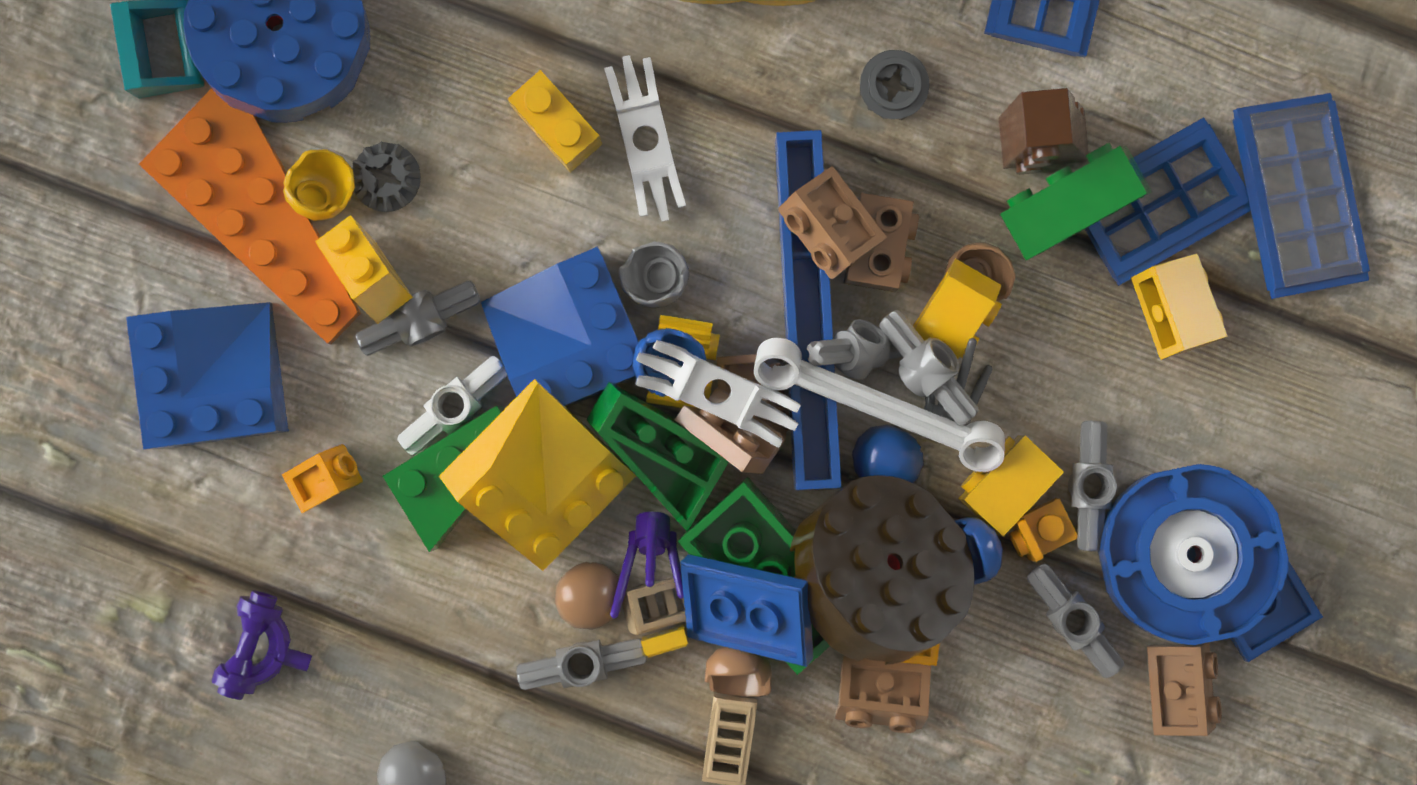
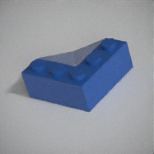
(564, 330)
(207, 375)

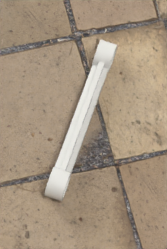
(879, 405)

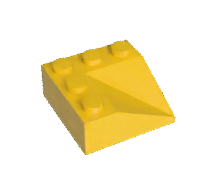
(537, 476)

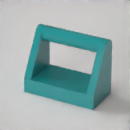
(133, 48)

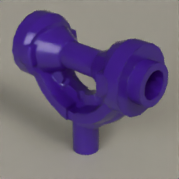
(239, 673)

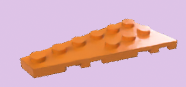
(234, 186)

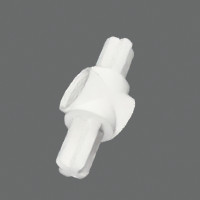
(435, 420)

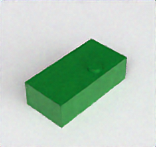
(751, 534)

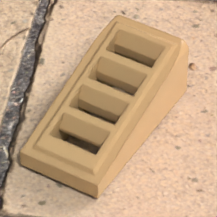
(632, 611)
(737, 705)

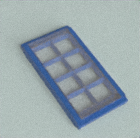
(1301, 195)

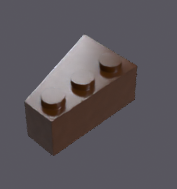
(1043, 131)

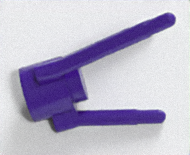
(651, 537)

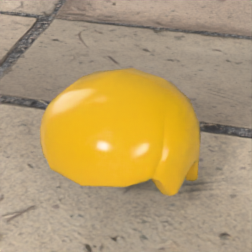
(319, 184)

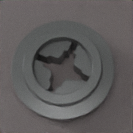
(913, 77)
(390, 196)

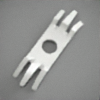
(638, 113)
(697, 373)

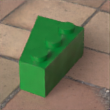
(1074, 200)
(659, 452)
(423, 493)

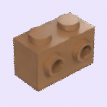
(886, 264)

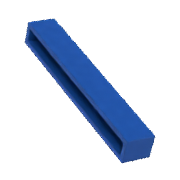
(806, 319)

